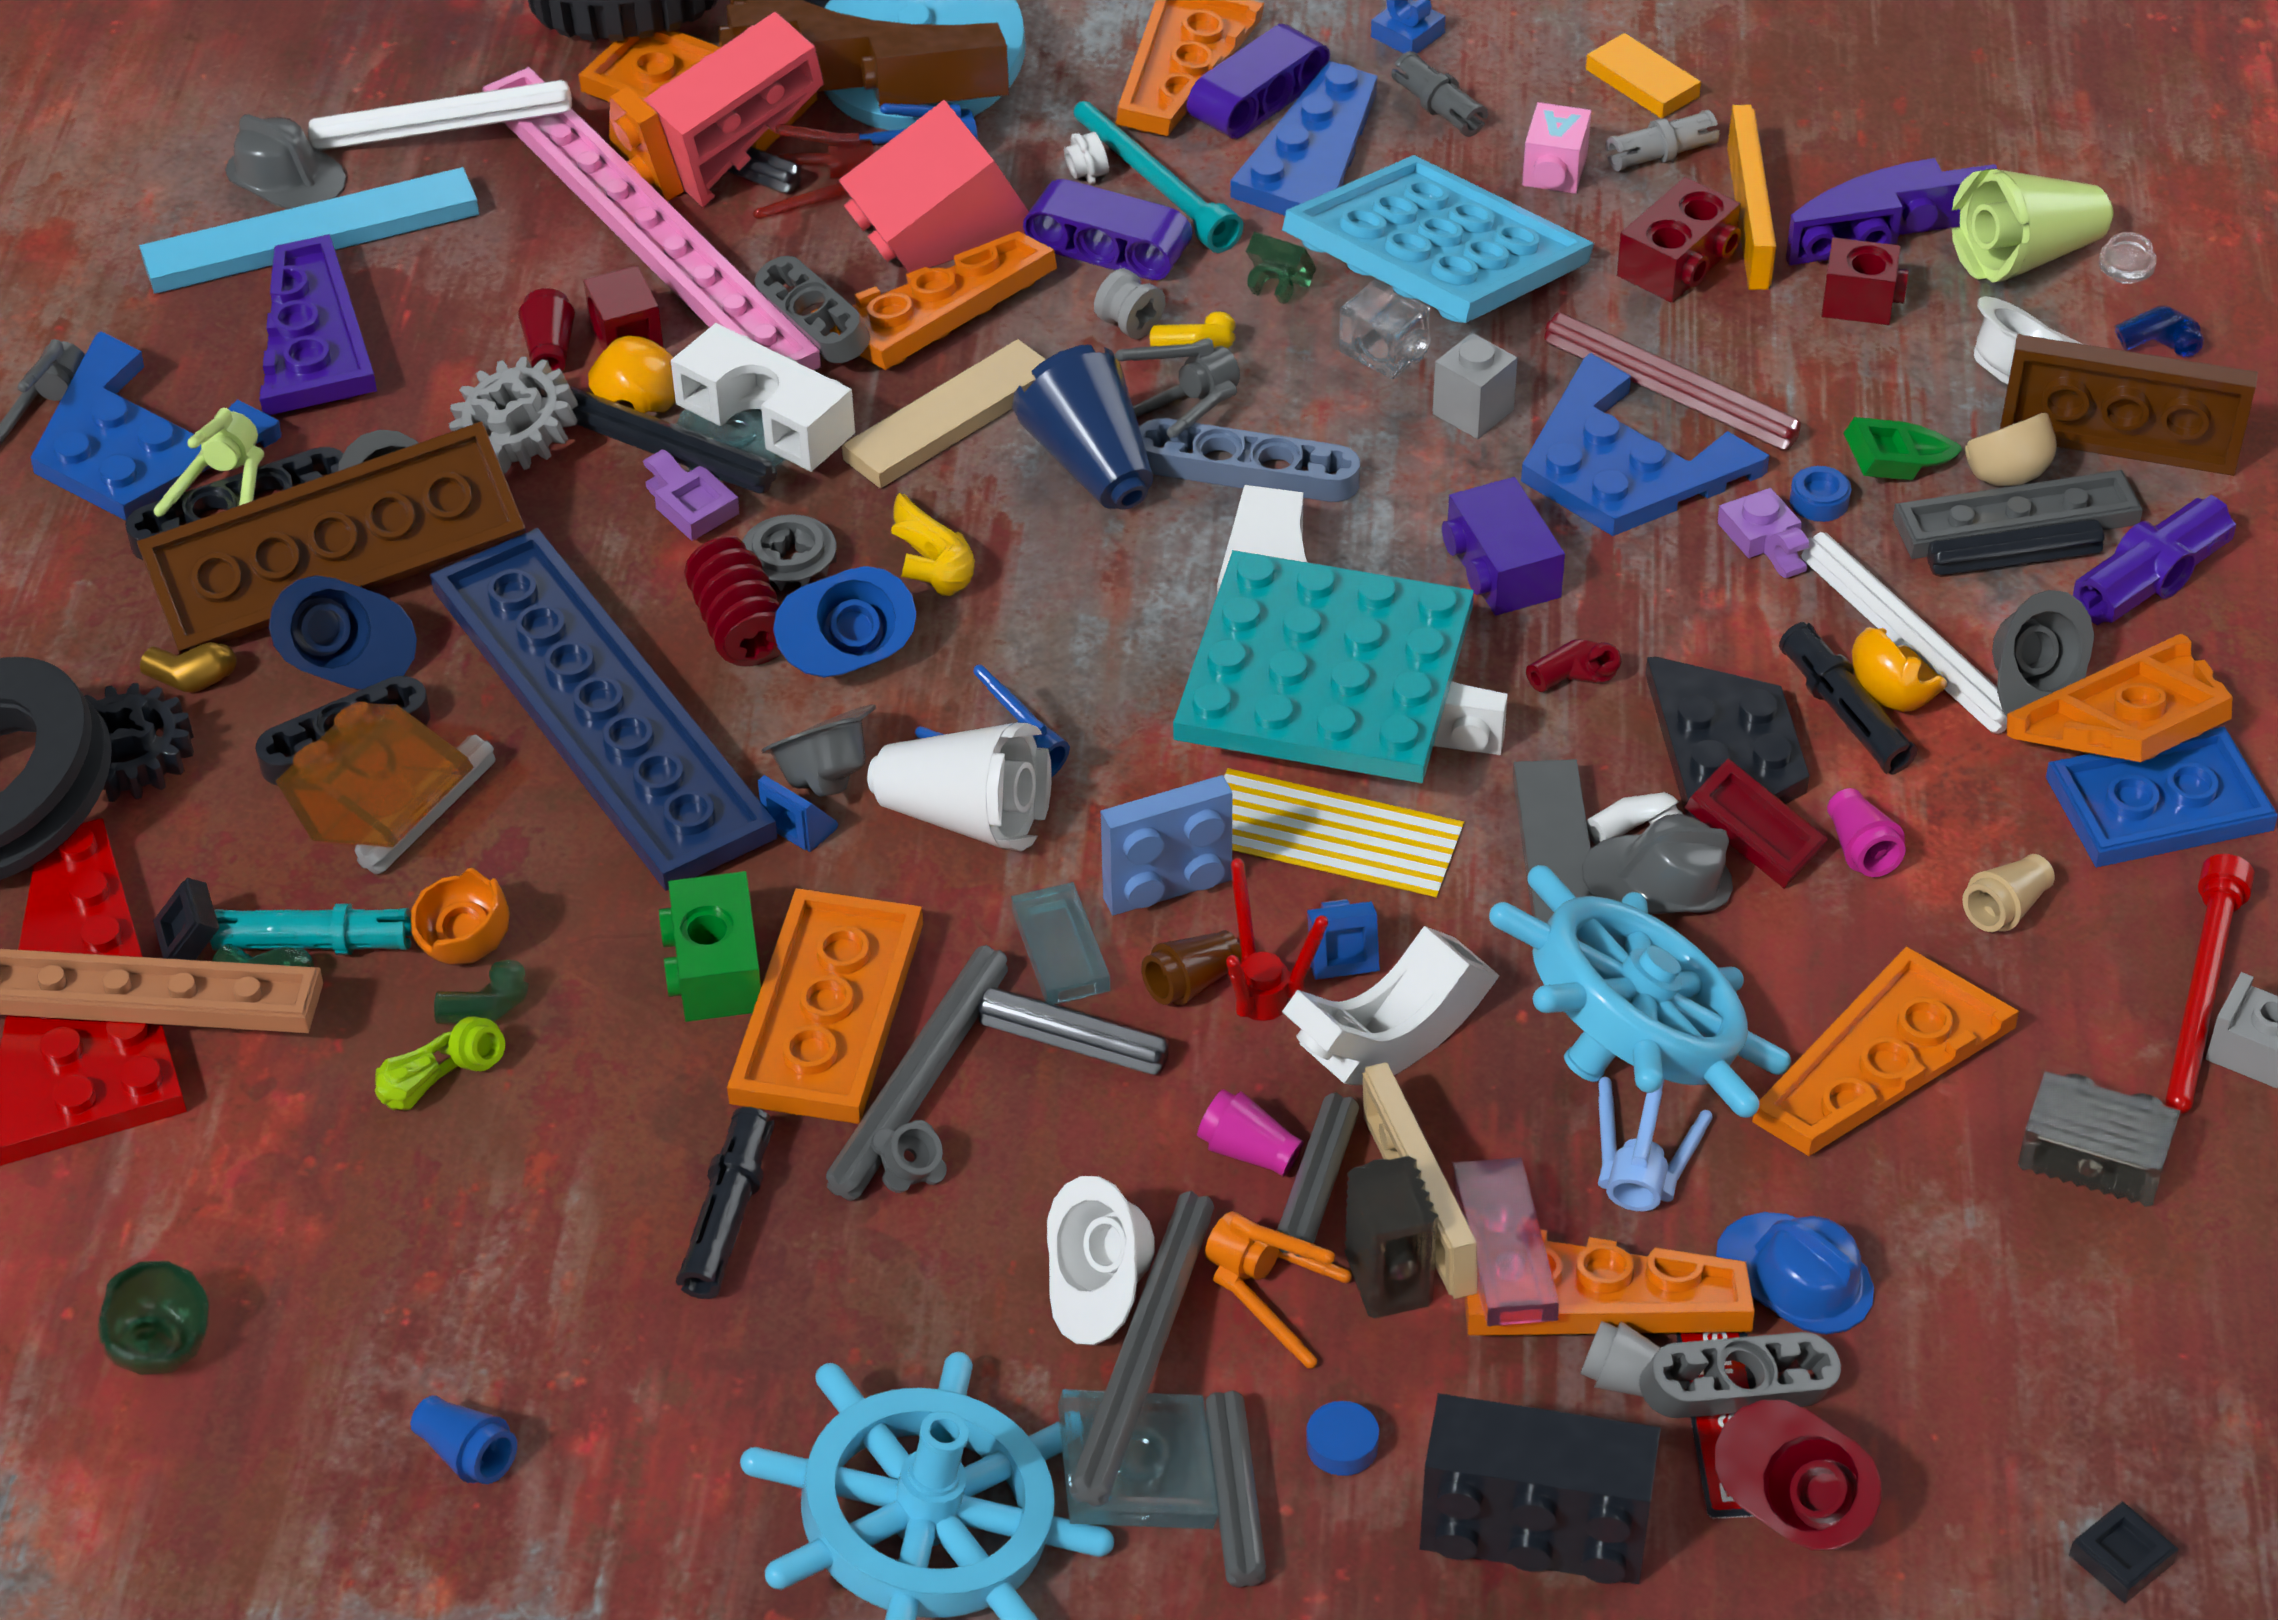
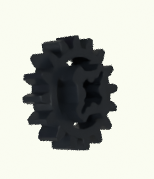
(137, 752)

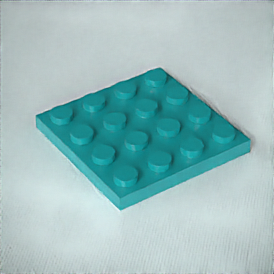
(1325, 666)

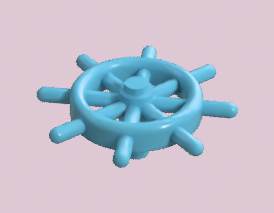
(1638, 993)
(924, 1499)

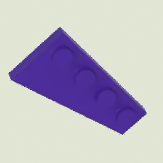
(312, 331)

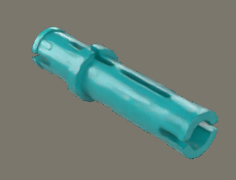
(334, 929)

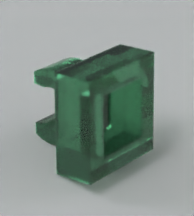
(1279, 261)

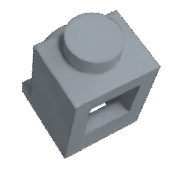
(2247, 1033)

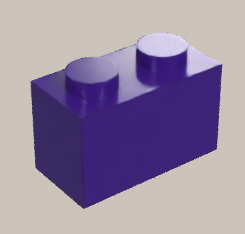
(1504, 546)

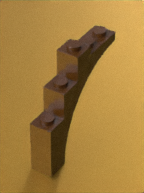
(892, 58)

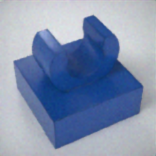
(1408, 25)
(1348, 941)

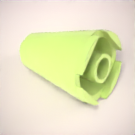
(2024, 221)

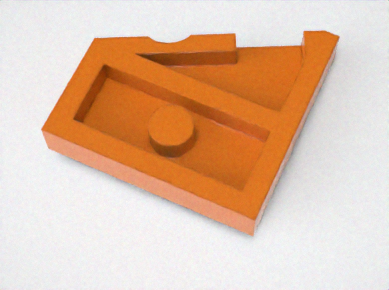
(641, 142)

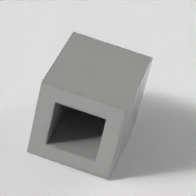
(1474, 385)

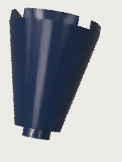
(1088, 424)

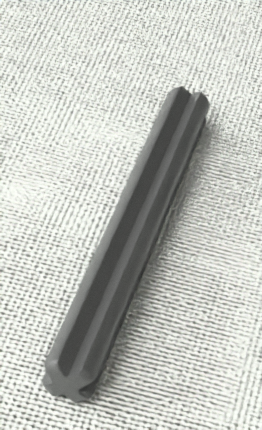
(917, 1071)

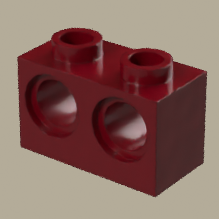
(1679, 239)

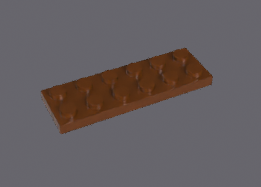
(350, 525)

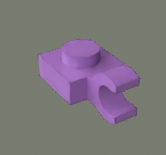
(691, 499)
(1766, 526)

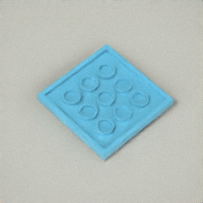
(1437, 238)

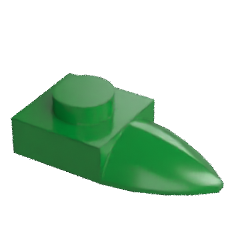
(1897, 447)

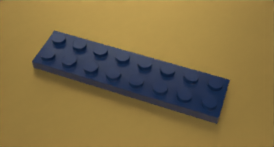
(604, 709)

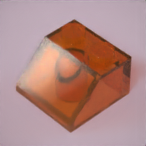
(371, 776)

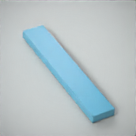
(347, 219)

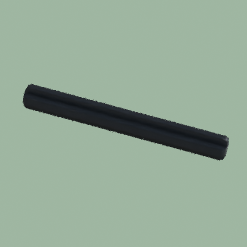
(684, 445)

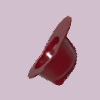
(1798, 1474)

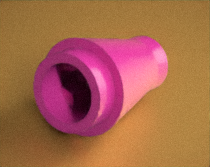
(1867, 836)
(1247, 1133)

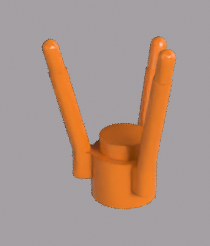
(1251, 1250)

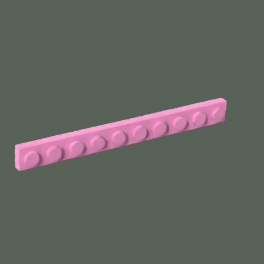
(655, 229)

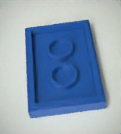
(2164, 804)

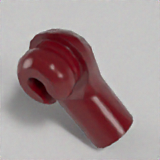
(1575, 661)

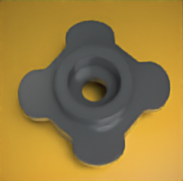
(922, 1143)

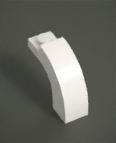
(1401, 1015)

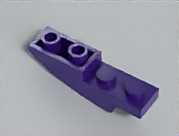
(1877, 208)

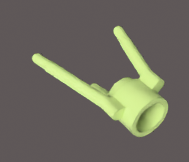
(225, 445)

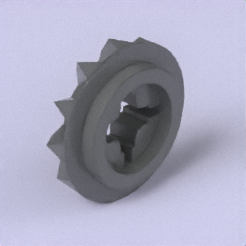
(774, 538)

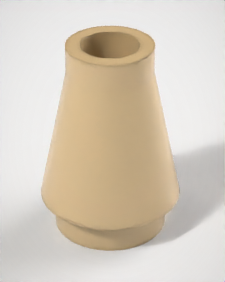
(2005, 894)

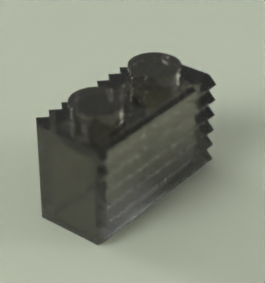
(2098, 1137)
(1391, 1236)

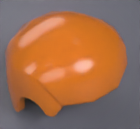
(460, 918)

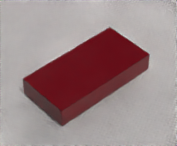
(1756, 823)

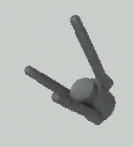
(1207, 374)
(47, 377)

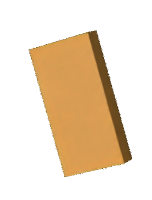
(1643, 75)

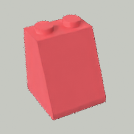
(932, 193)

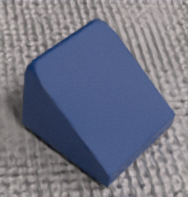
(794, 816)

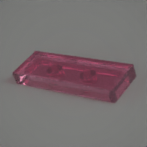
(1511, 1254)

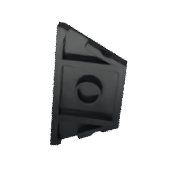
(1722, 717)

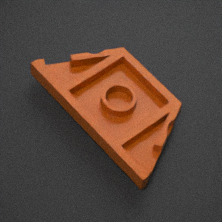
(2130, 706)

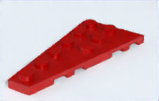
(75, 1075)

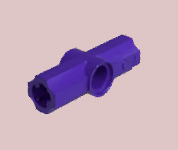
(2155, 559)

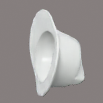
(1999, 333)
(1095, 1258)

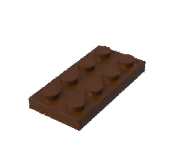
(2132, 403)

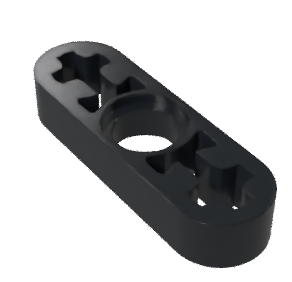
(301, 730)

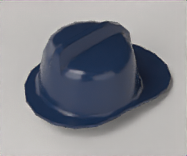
(342, 632)

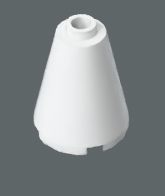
(969, 782)

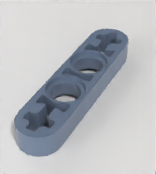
(1249, 452)

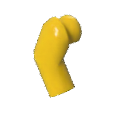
(1217, 327)

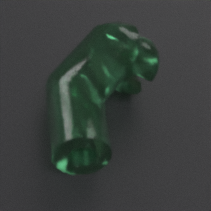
(490, 1002)

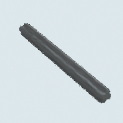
(1141, 1351)

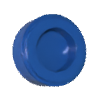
(1820, 493)
(1342, 1438)

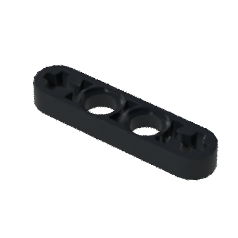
(226, 492)

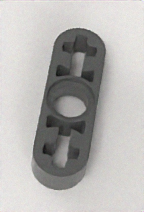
(815, 326)
(1718, 1394)

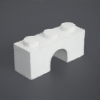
(801, 409)

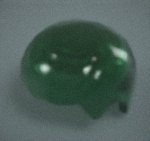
(153, 1317)

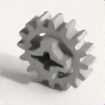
(515, 413)

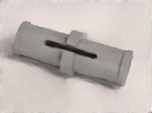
(1662, 140)

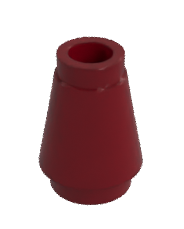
(547, 326)

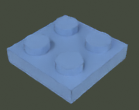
(1167, 845)

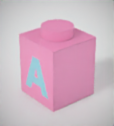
(1556, 147)

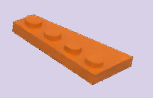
(1175, 51)
(946, 298)
(1880, 1049)
(1648, 1293)

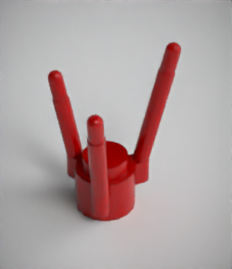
(1262, 979)

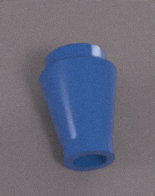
(467, 1440)

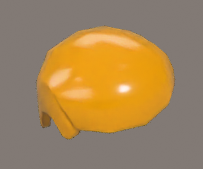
(634, 372)
(1893, 673)

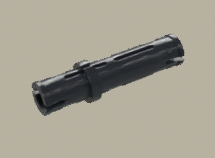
(1832, 679)
(733, 1179)

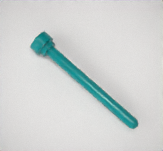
(1213, 223)

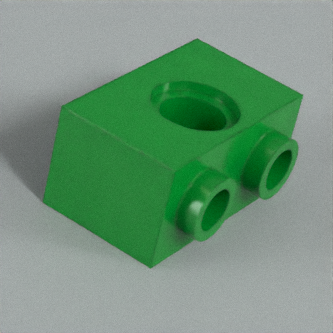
(714, 946)

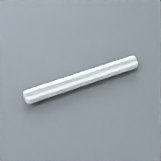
(440, 115)
(1906, 628)

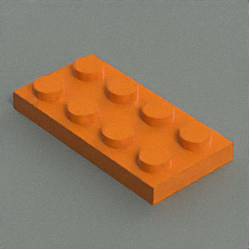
(652, 63)
(826, 1006)

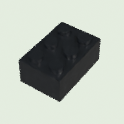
(1538, 1489)

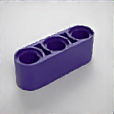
(1257, 81)
(1108, 228)

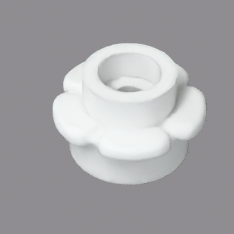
(1086, 157)

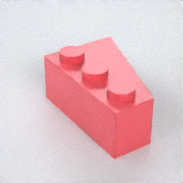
(732, 99)

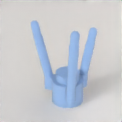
(1638, 1172)

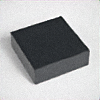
(186, 921)
(2123, 1552)

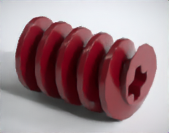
(734, 600)

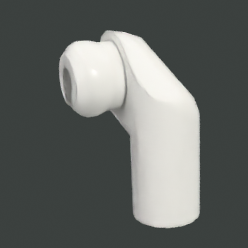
(1629, 814)

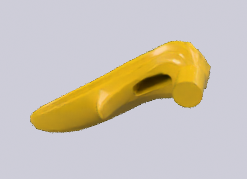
(947, 556)

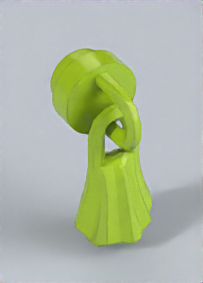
(472, 1044)

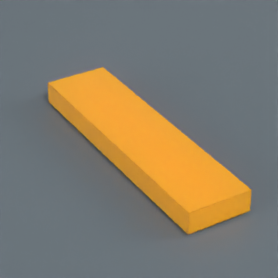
(1752, 193)

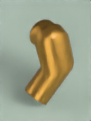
(190, 670)

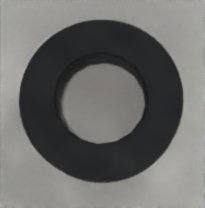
(64, 769)

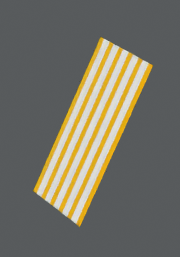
(1340, 833)

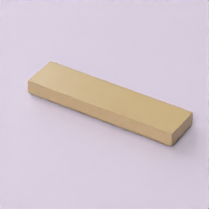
(942, 415)
(1400, 1136)

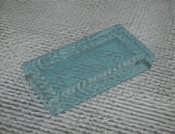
(1060, 943)

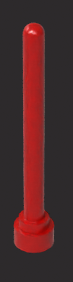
(2224, 887)

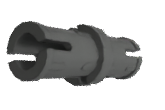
(1439, 93)

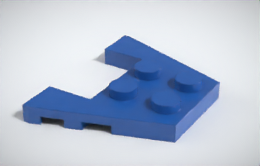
(113, 447)
(1615, 472)

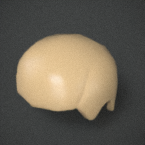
(2014, 452)

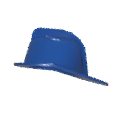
(845, 621)
(1802, 1269)

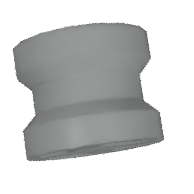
(1129, 303)

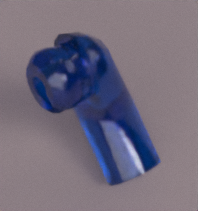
(2165, 326)

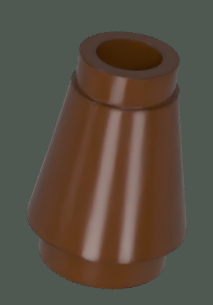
(1187, 966)

